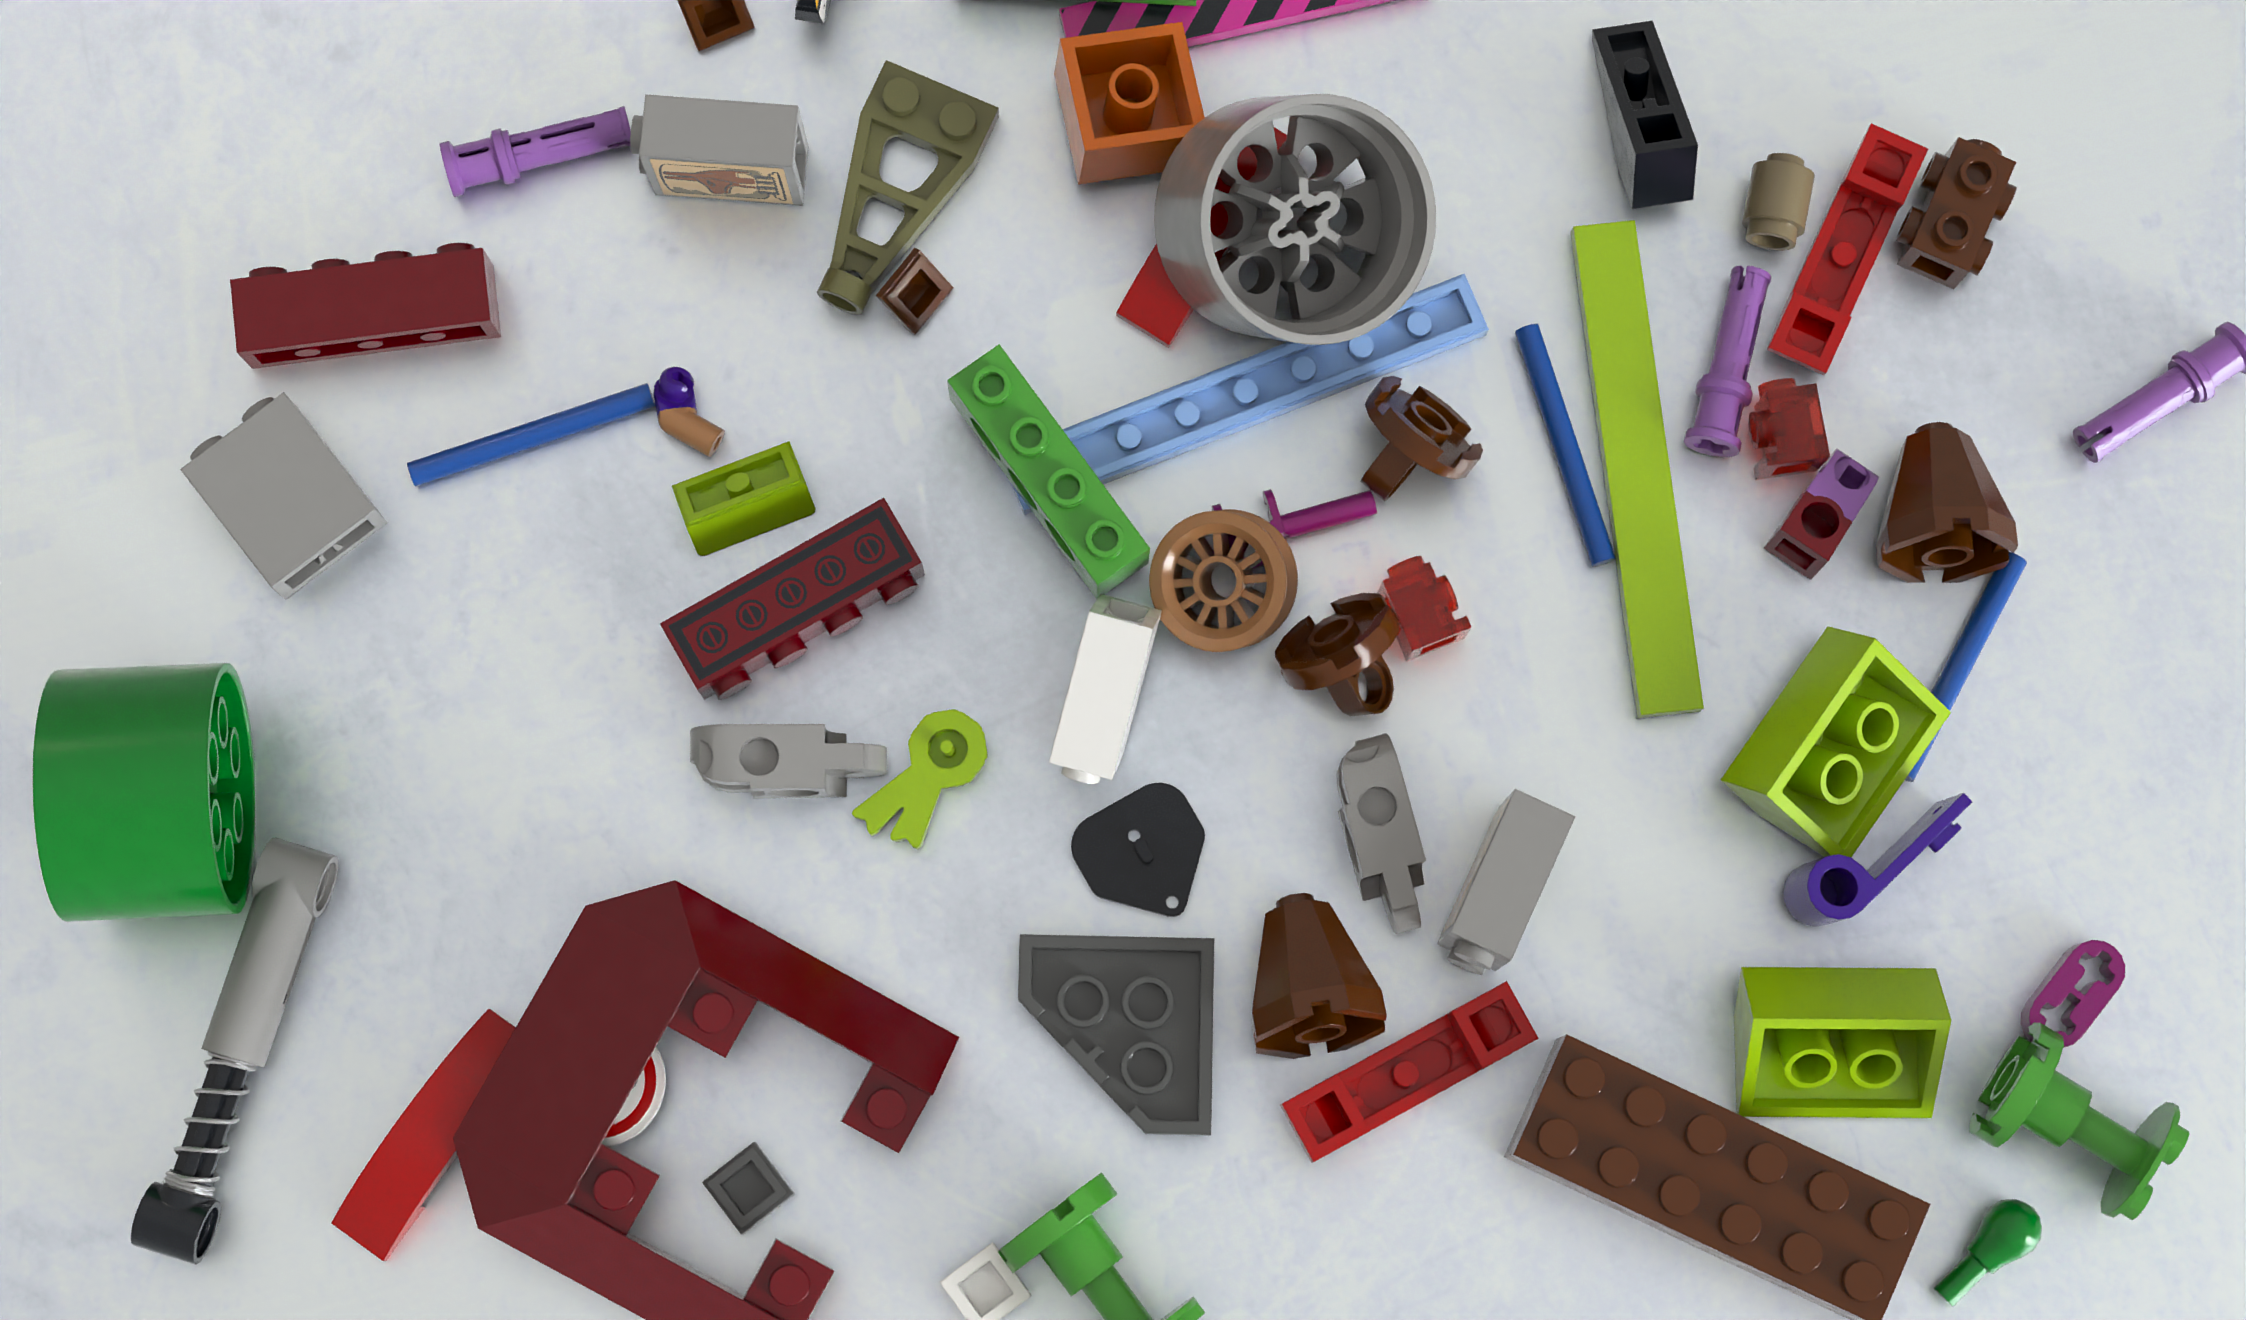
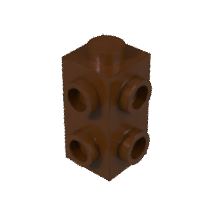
(1963, 196)

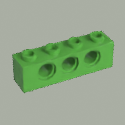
(1048, 471)

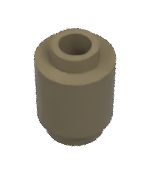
(1777, 201)

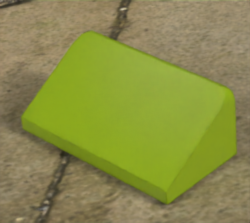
(744, 499)

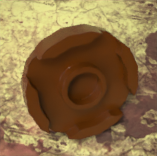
(1420, 433)
(1341, 649)

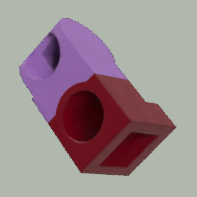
(1822, 514)

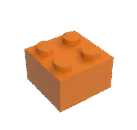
(1126, 99)

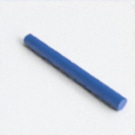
(531, 434)
(1565, 445)
(1973, 639)

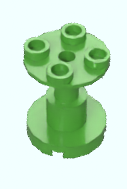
(2034, 1095)
(1085, 1255)

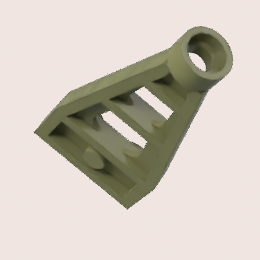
(926, 116)

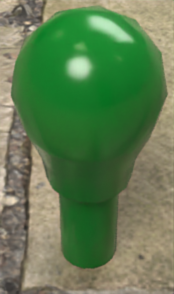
(2004, 1235)

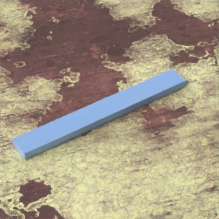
(1272, 384)

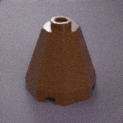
(1944, 511)
(1312, 983)

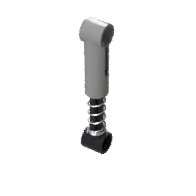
(287, 894)

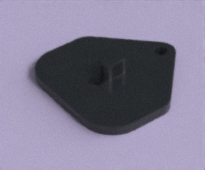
(1154, 865)

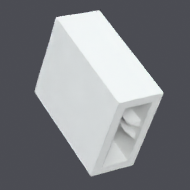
(1104, 689)

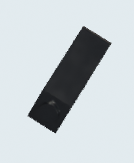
(1645, 116)

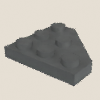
(1131, 1018)

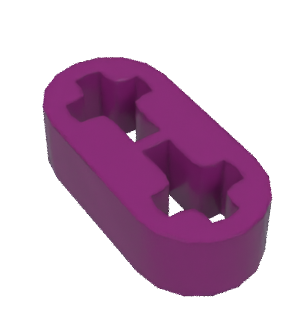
(2061, 984)

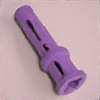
(507, 155)
(2189, 378)
(1725, 387)

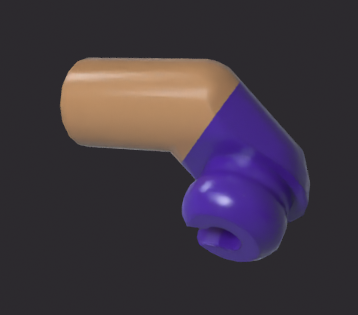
(678, 412)

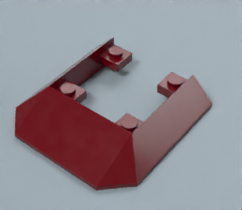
(612, 991)

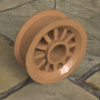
(1177, 611)

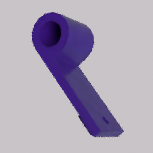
(1841, 887)

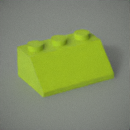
(1836, 743)
(1839, 1042)

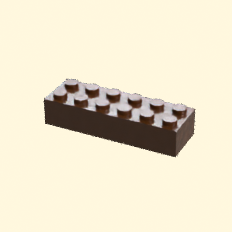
(1717, 1180)

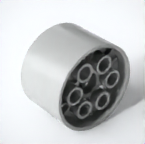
(1387, 218)

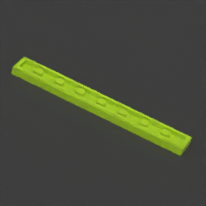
(1636, 470)

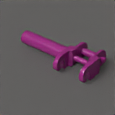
(1314, 517)

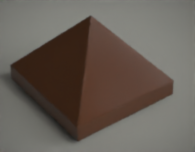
(715, 20)
(914, 291)

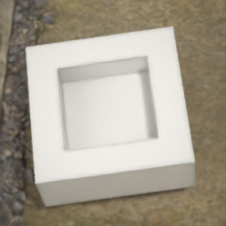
(985, 1287)

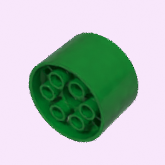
(144, 792)

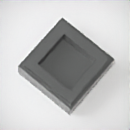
(748, 1188)

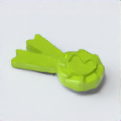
(944, 754)

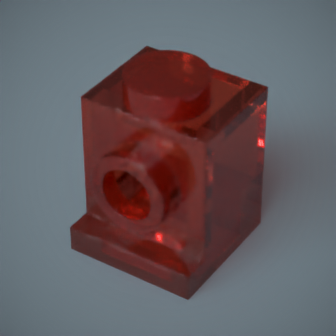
(1788, 429)
(1423, 608)

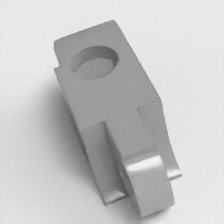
(782, 759)
(1381, 829)

